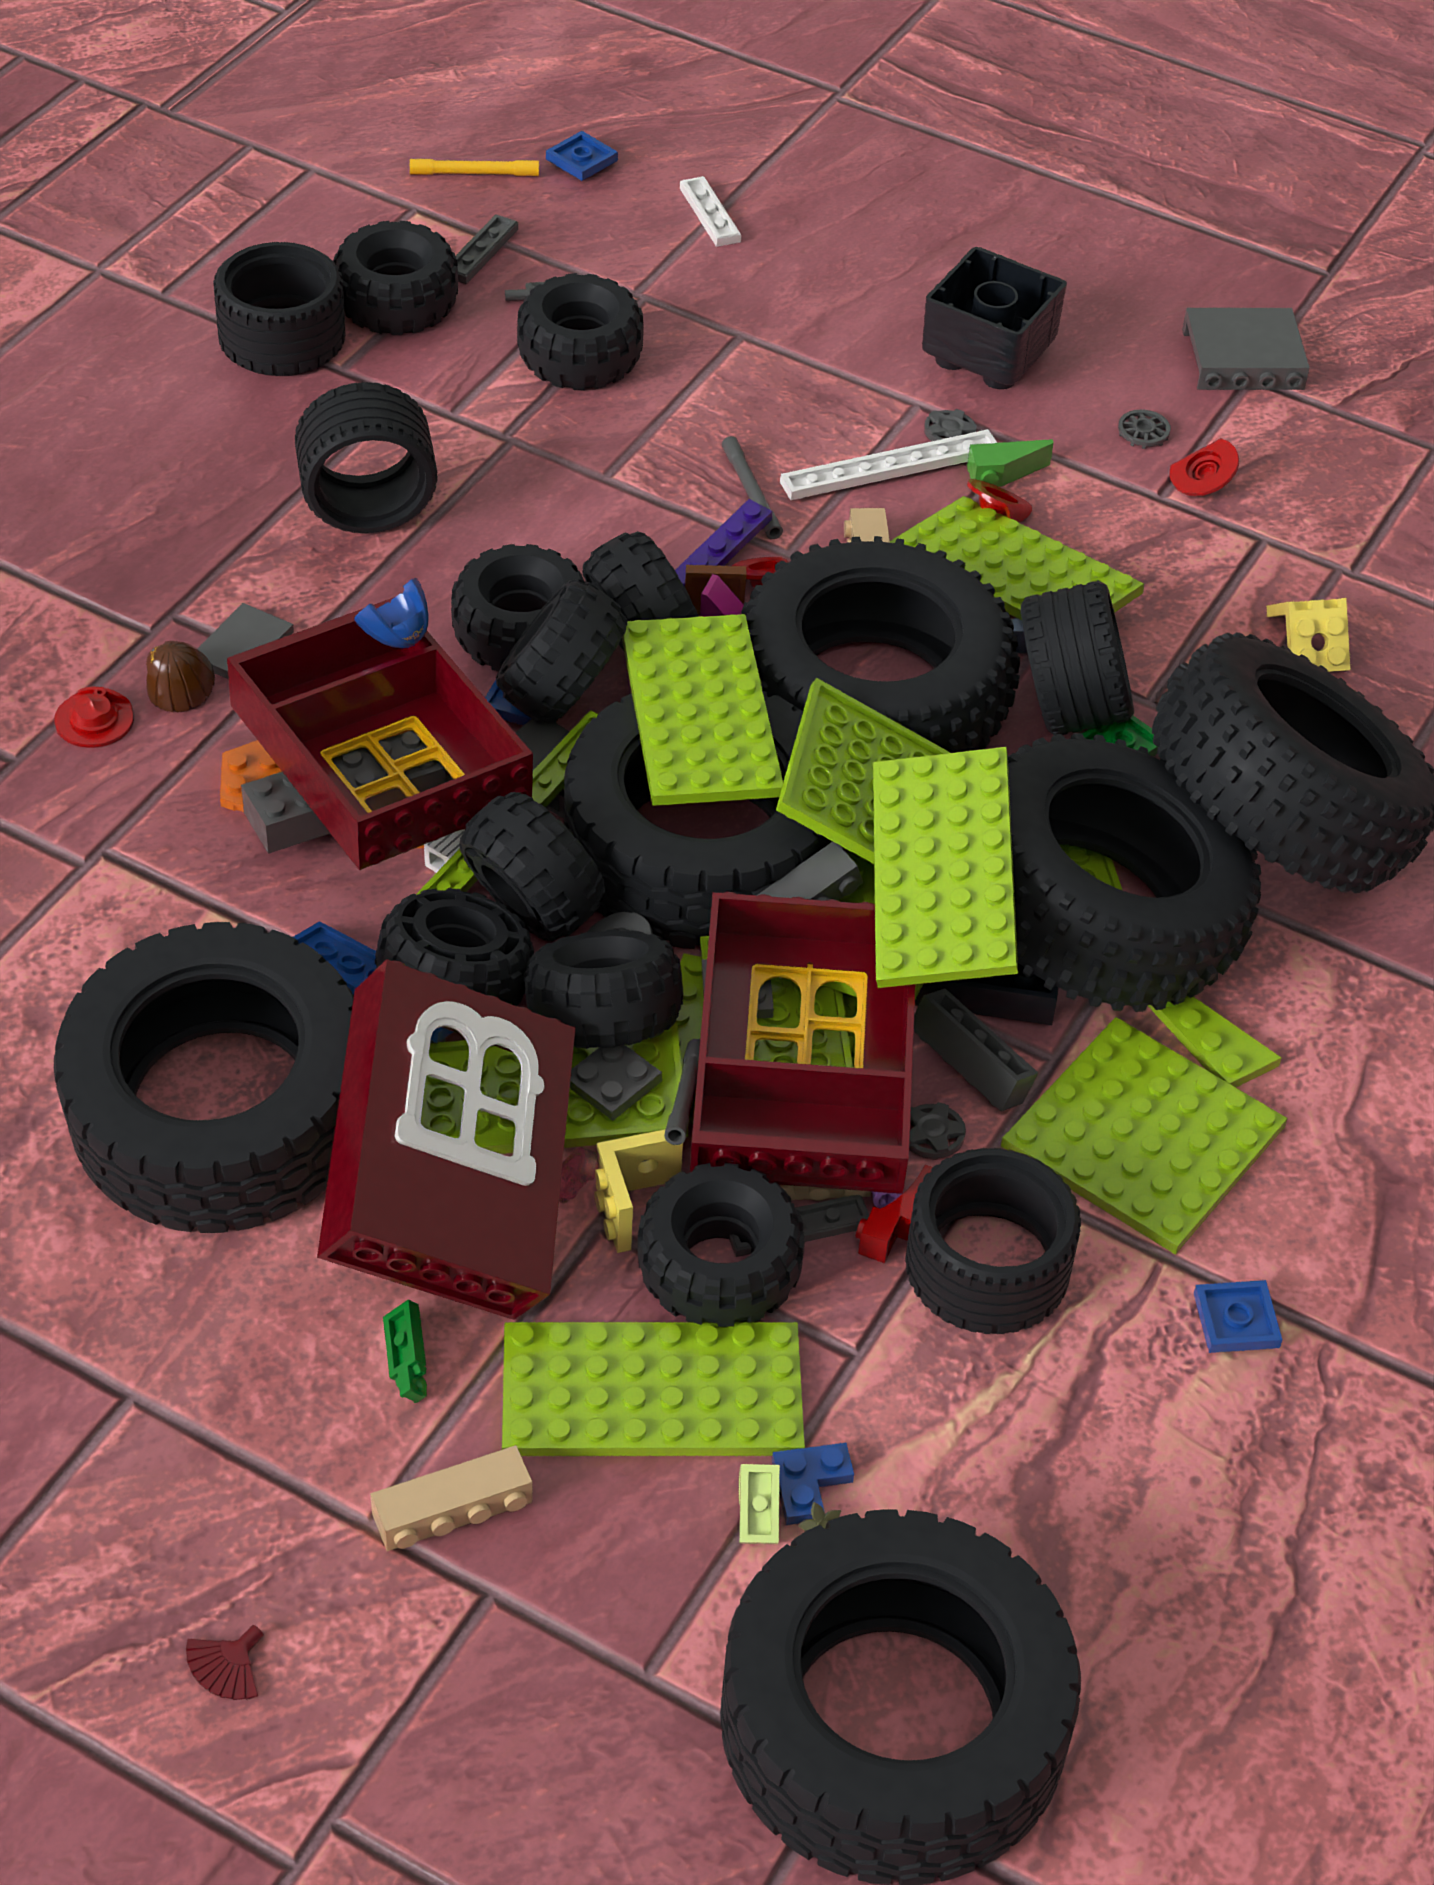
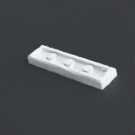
(710, 211)

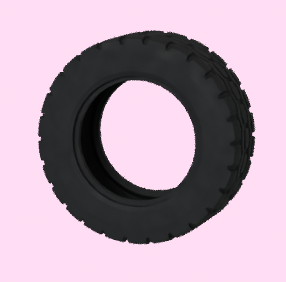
(662, 872)
(184, 990)
(877, 1811)

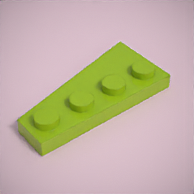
(1217, 1042)

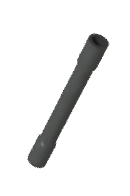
(737, 458)
(679, 1118)

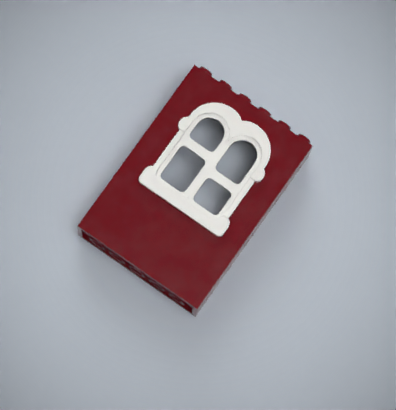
(433, 1204)

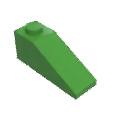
(1008, 460)

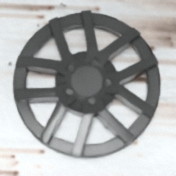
(1144, 428)

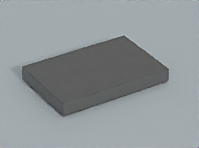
(241, 632)

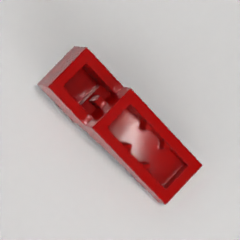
(886, 1224)

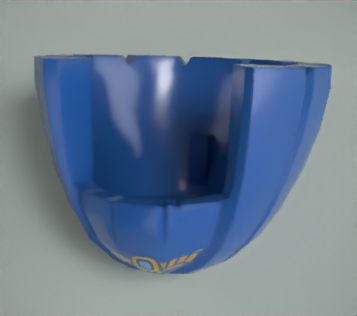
(399, 622)

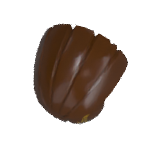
(178, 676)

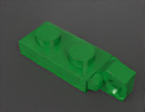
(406, 1350)

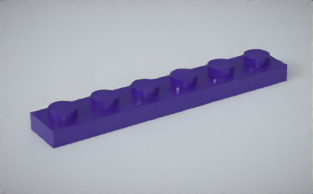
(729, 537)

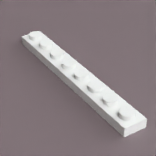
(881, 465)

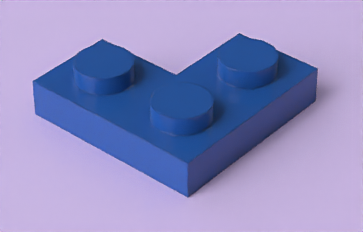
(807, 1470)

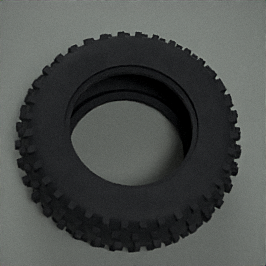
(895, 599)
(1295, 763)
(1103, 938)

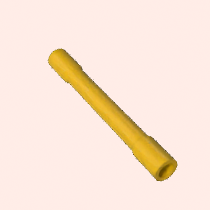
(432, 166)

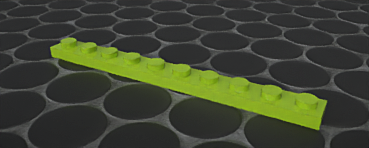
(547, 784)

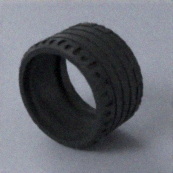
(279, 308)
(357, 415)
(1077, 658)
(1003, 1187)

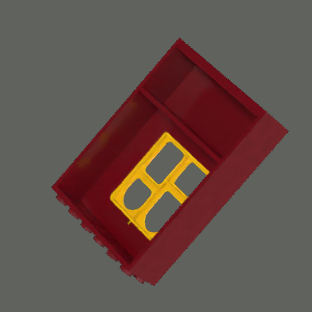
(346, 692)
(802, 1118)

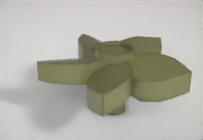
(819, 1517)

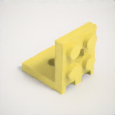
(1317, 617)
(623, 1171)

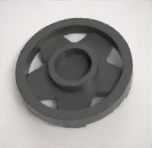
(948, 424)
(934, 1128)

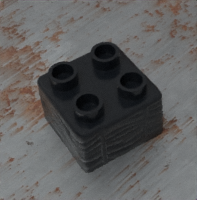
(992, 317)

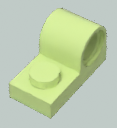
(759, 1504)

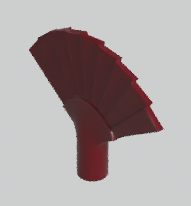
(225, 1665)

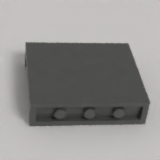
(1247, 348)

